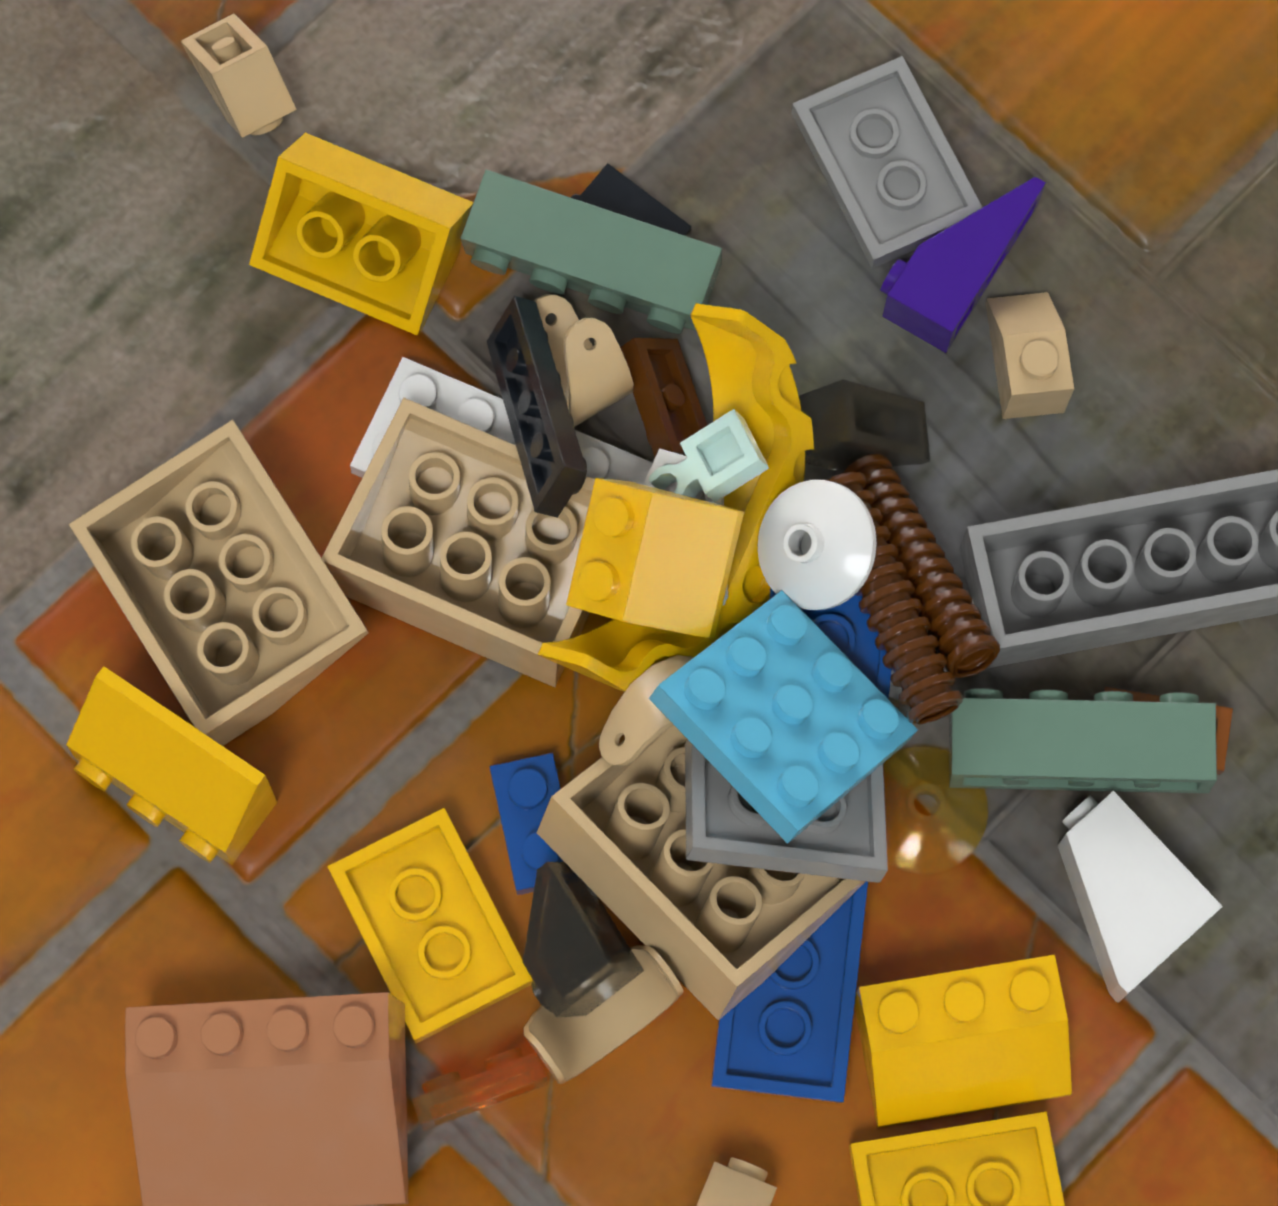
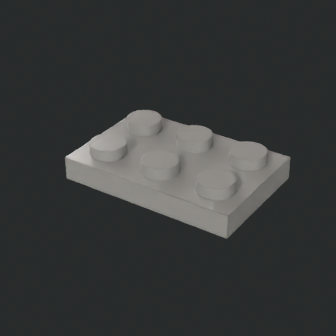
(885, 160)
(728, 831)

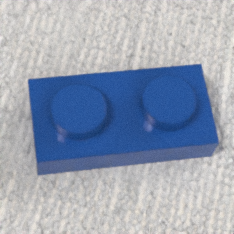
(522, 798)

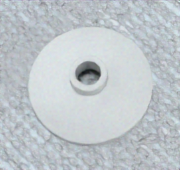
(840, 547)

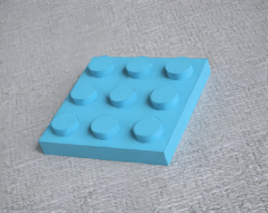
(783, 715)

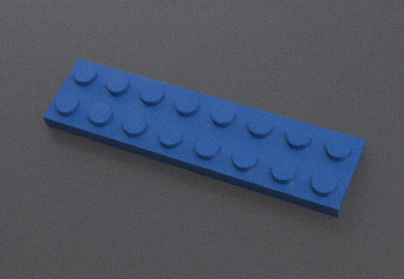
(798, 1023)

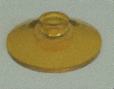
(933, 841)

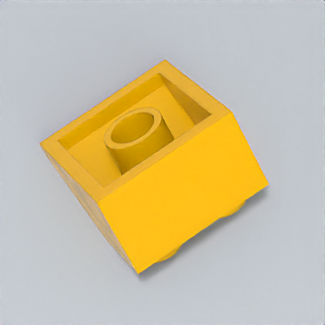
(654, 558)

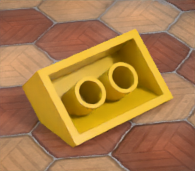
(359, 232)
(168, 769)
(965, 1040)

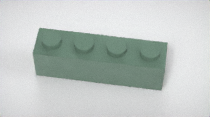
(589, 251)
(1083, 743)

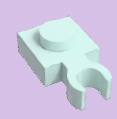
(717, 460)

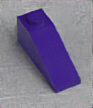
(953, 269)

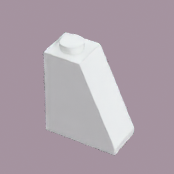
(1129, 891)

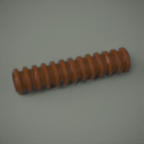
(948, 606)
(899, 625)

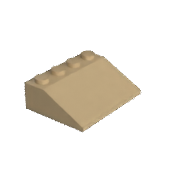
(455, 545)
(220, 584)
(708, 921)

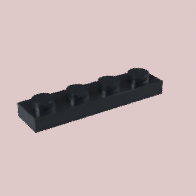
(536, 408)

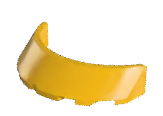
(755, 378)

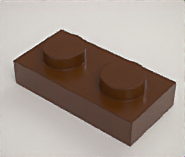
(663, 392)

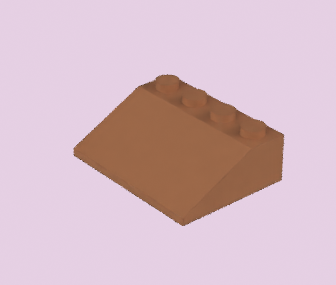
(270, 1101)

